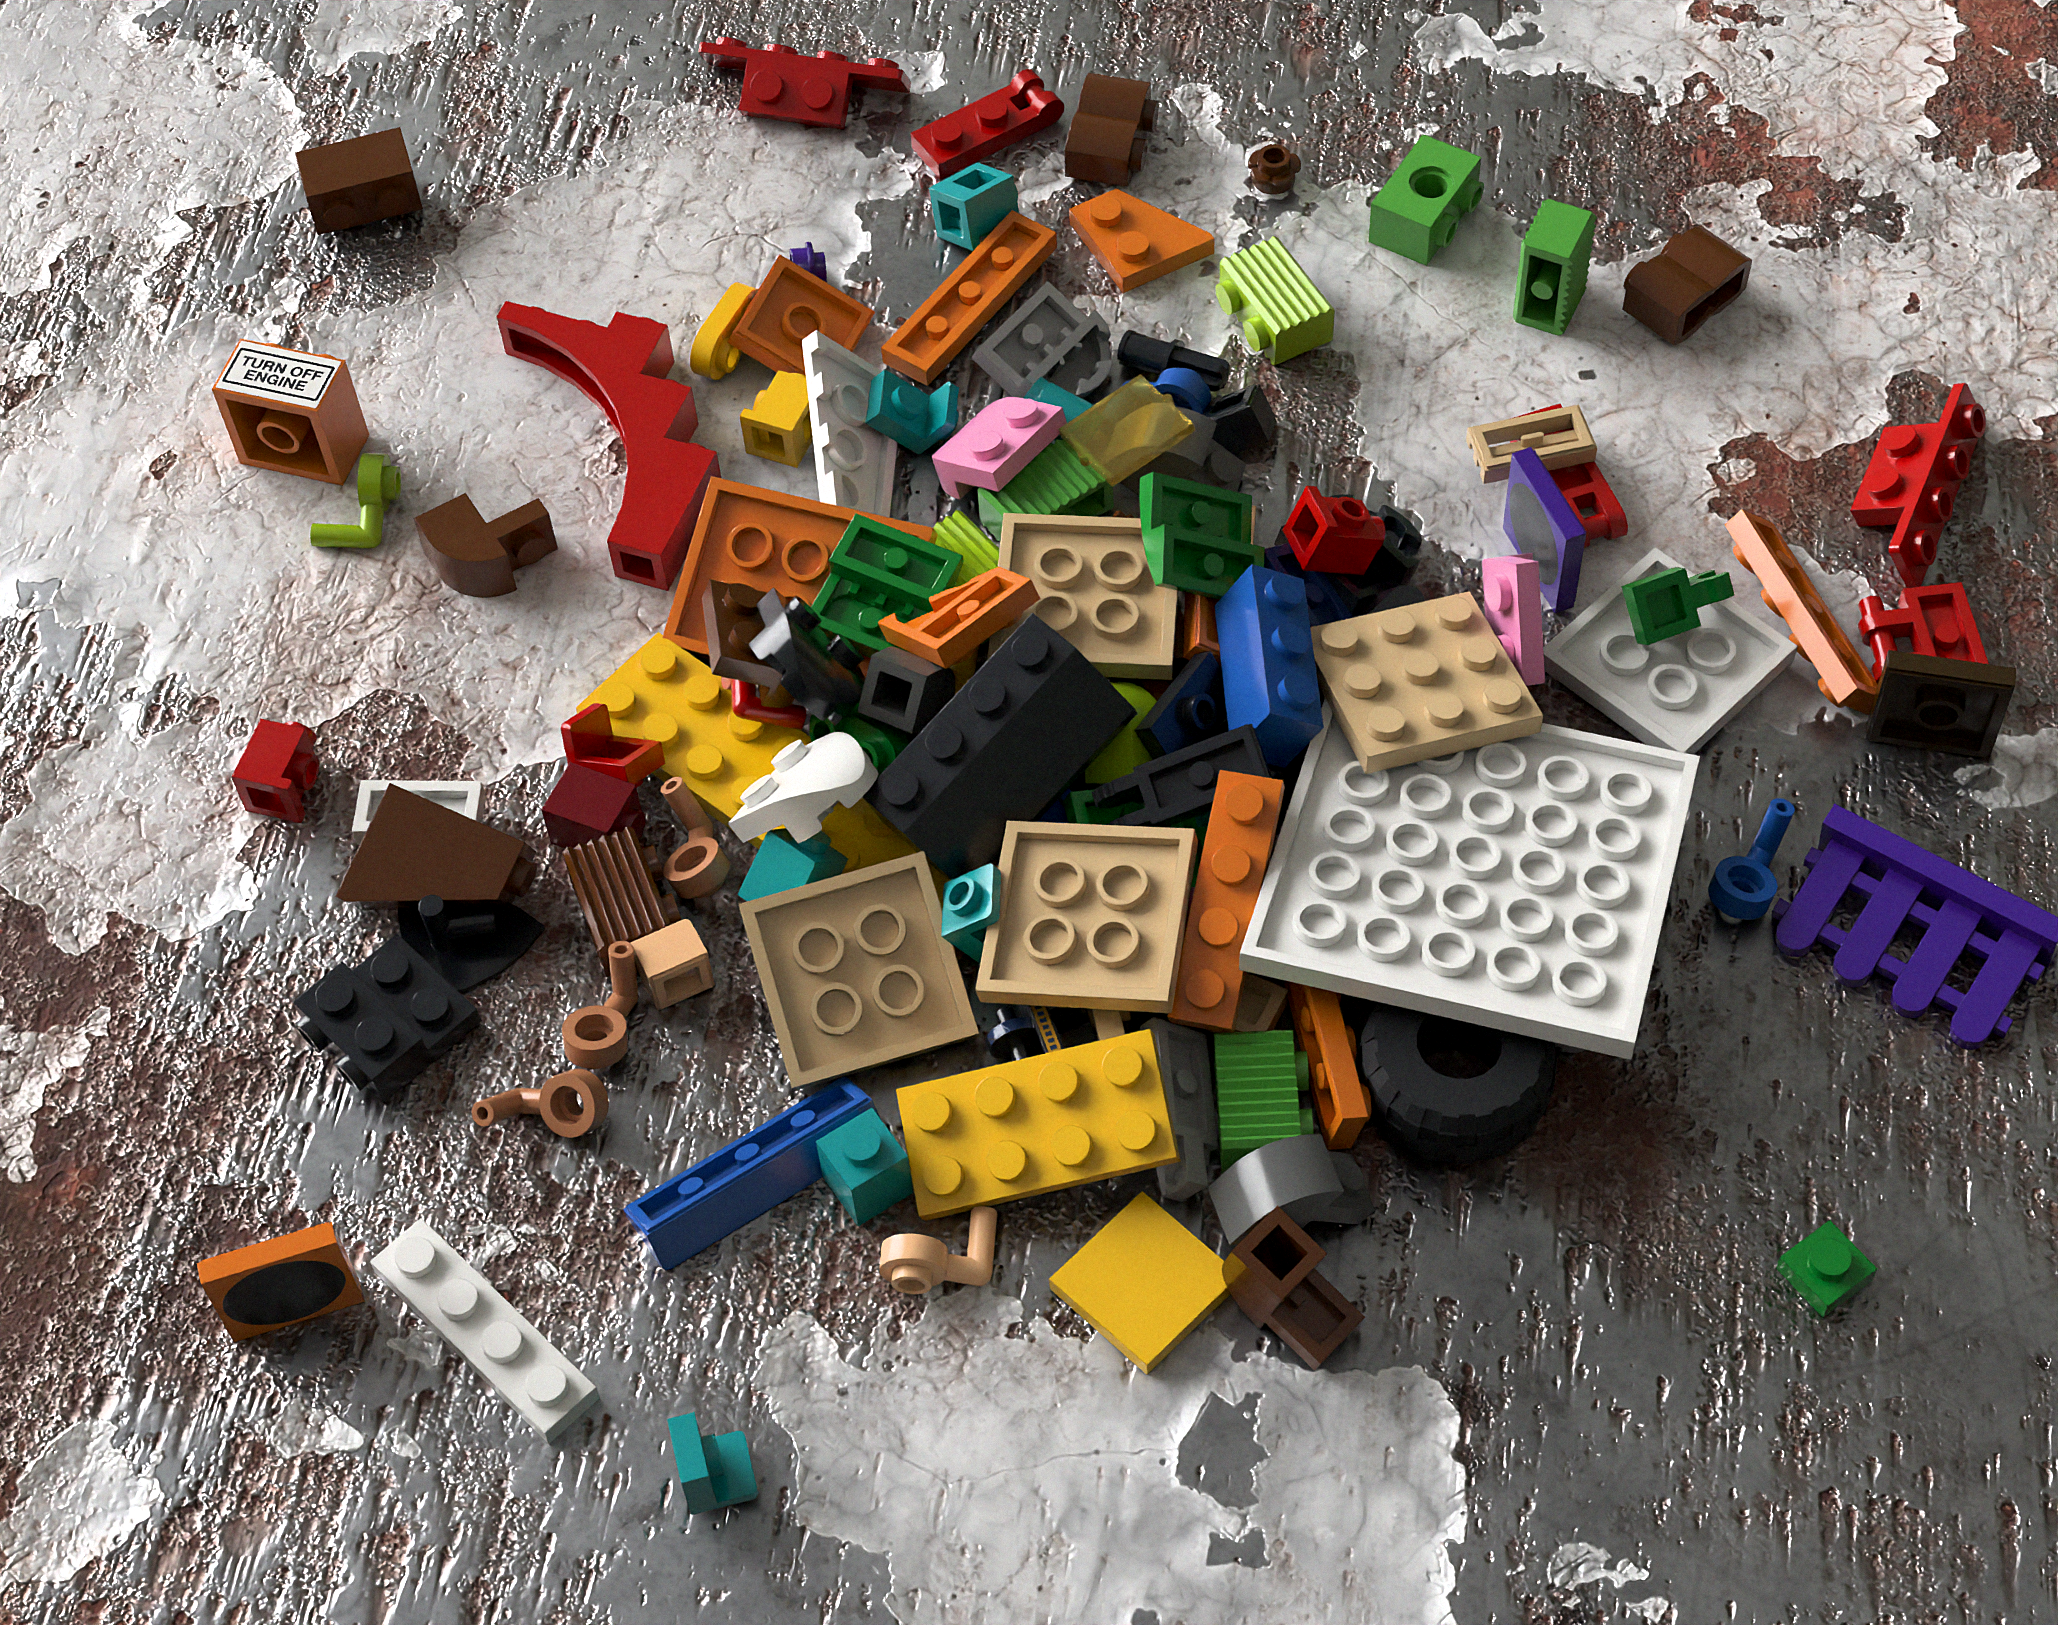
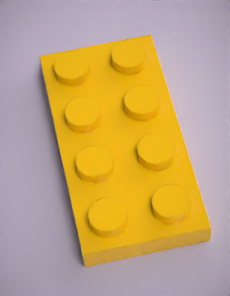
(1037, 1125)

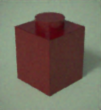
(589, 806)

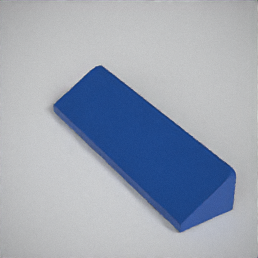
(743, 1177)

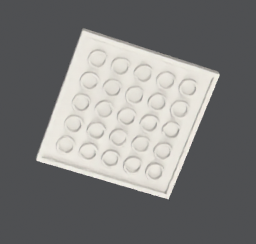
(1480, 882)

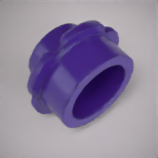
(809, 260)

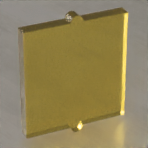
(1126, 430)

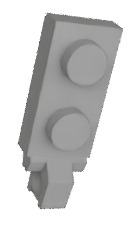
(1190, 1098)

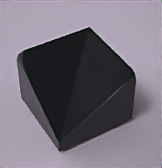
(1242, 419)

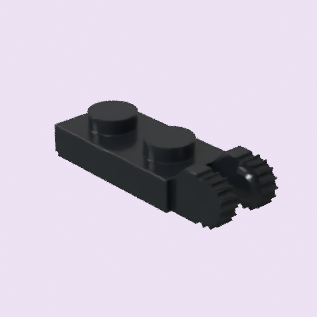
(1184, 780)

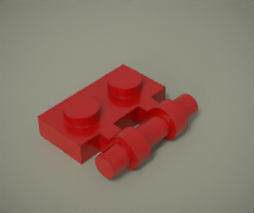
(1933, 619)

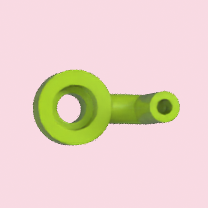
(376, 486)

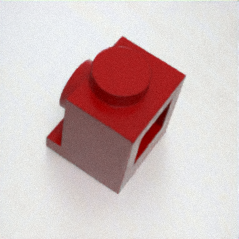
(1333, 533)
(277, 769)

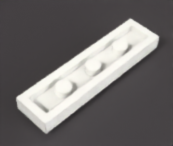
(485, 1330)

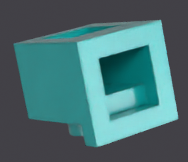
(972, 204)

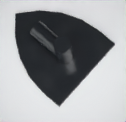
(468, 943)

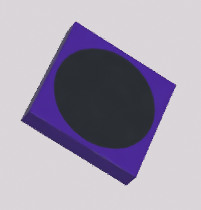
(1544, 524)

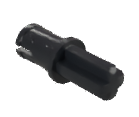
(1158, 355)

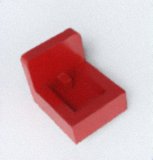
(591, 744)

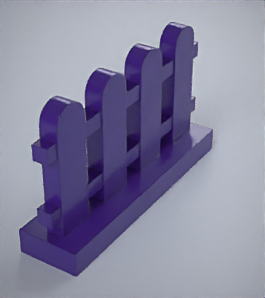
(1953, 911)

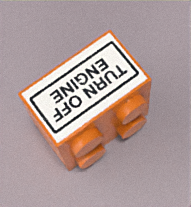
(291, 411)

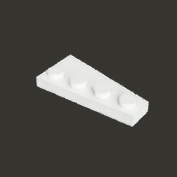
(851, 457)

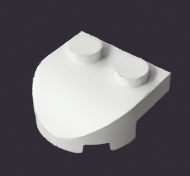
(805, 787)

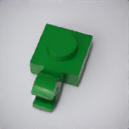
(1669, 602)

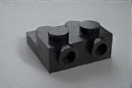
(384, 1018)

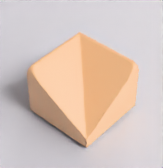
(673, 964)

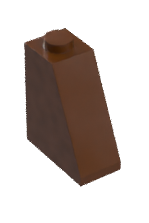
(431, 850)

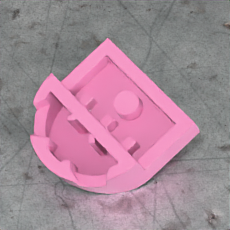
(996, 445)
(1514, 611)

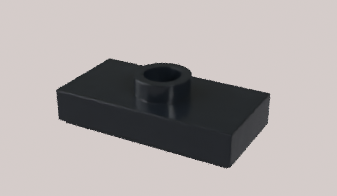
(1187, 709)

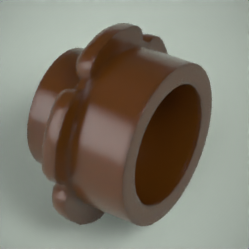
(1273, 169)

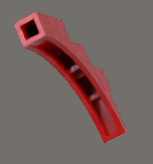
(655, 417)

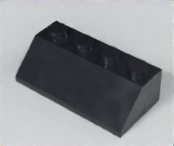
(999, 750)

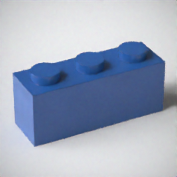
(1269, 662)

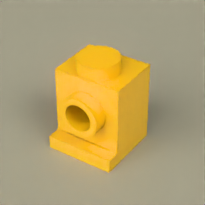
(779, 421)

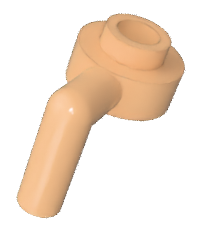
(920, 1261)

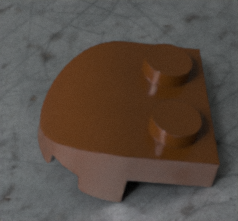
(731, 625)

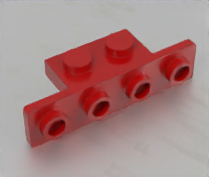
(798, 86)
(1917, 480)

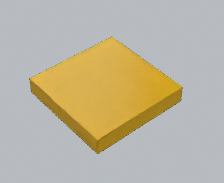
(1142, 1282)

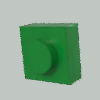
(1826, 1268)

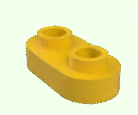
(710, 352)

